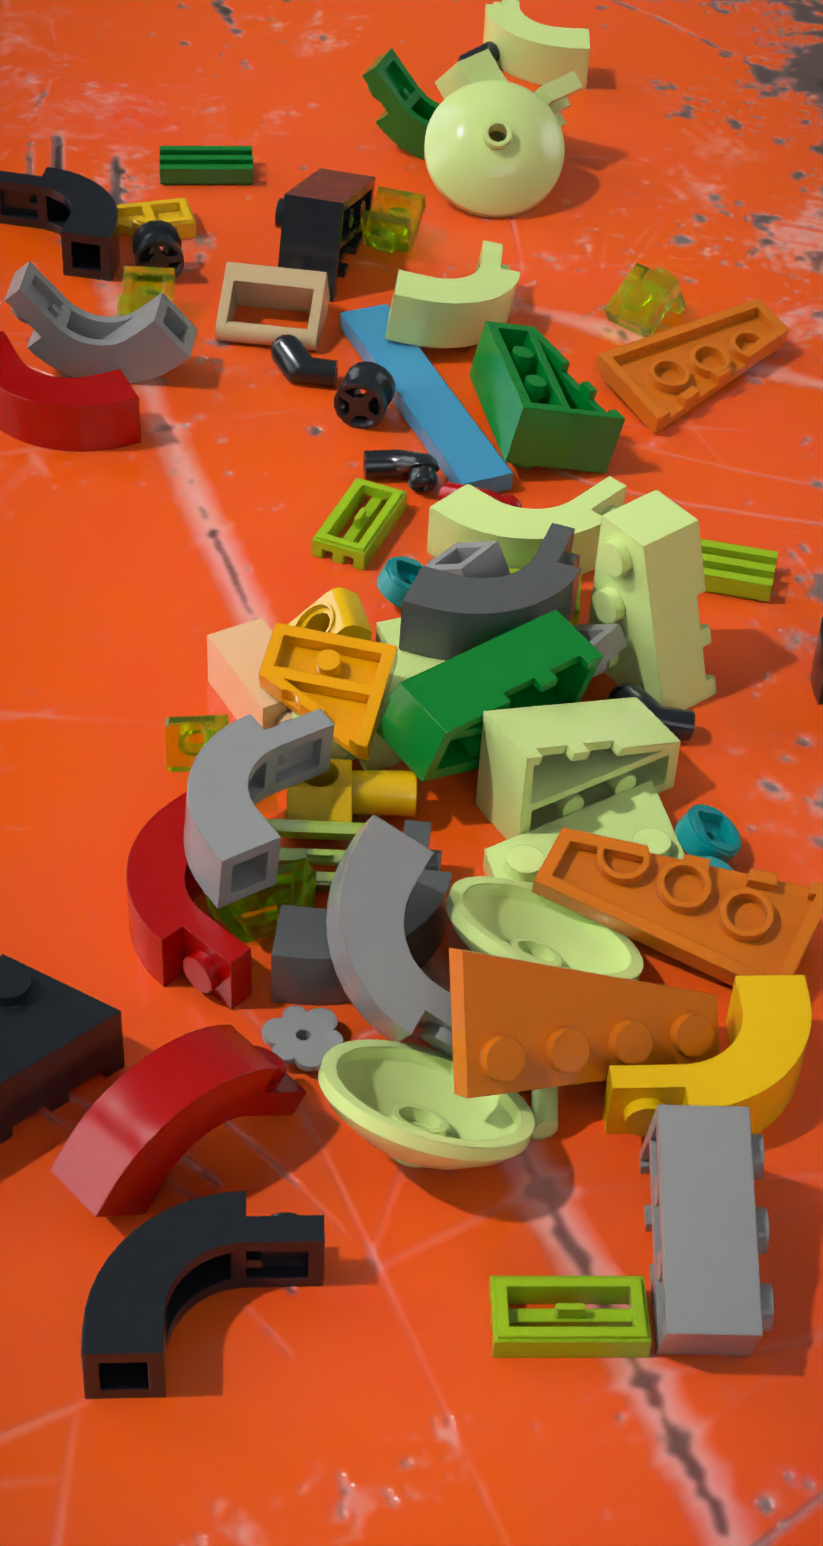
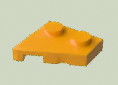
(333, 674)

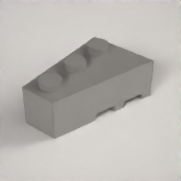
(706, 1231)

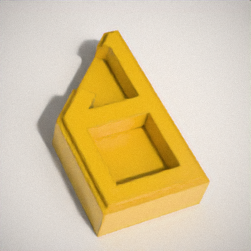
(173, 211)

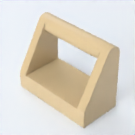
(272, 289)

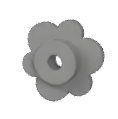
(302, 1036)

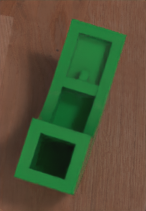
(404, 102)

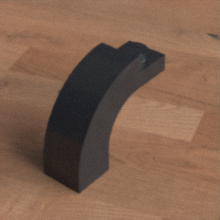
(72, 208)
(172, 1267)

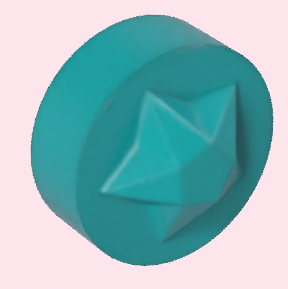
(397, 578)
(708, 833)

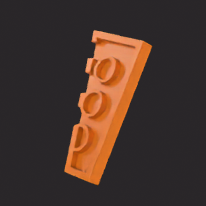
(689, 363)
(684, 906)
(559, 1026)

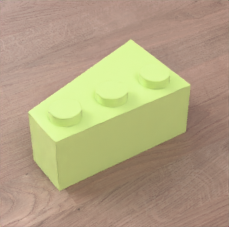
(650, 585)
(567, 757)

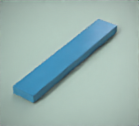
(428, 403)

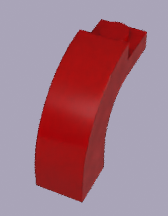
(66, 412)
(166, 924)
(162, 1109)

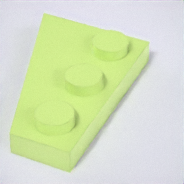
(628, 816)

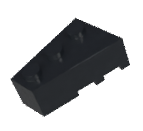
(323, 222)
(49, 1042)

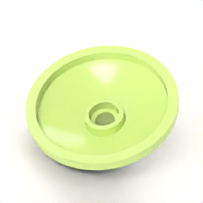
(487, 174)
(515, 923)
(407, 1106)

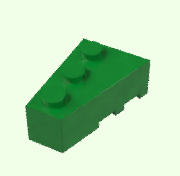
(537, 405)
(438, 714)

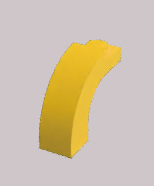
(759, 1069)

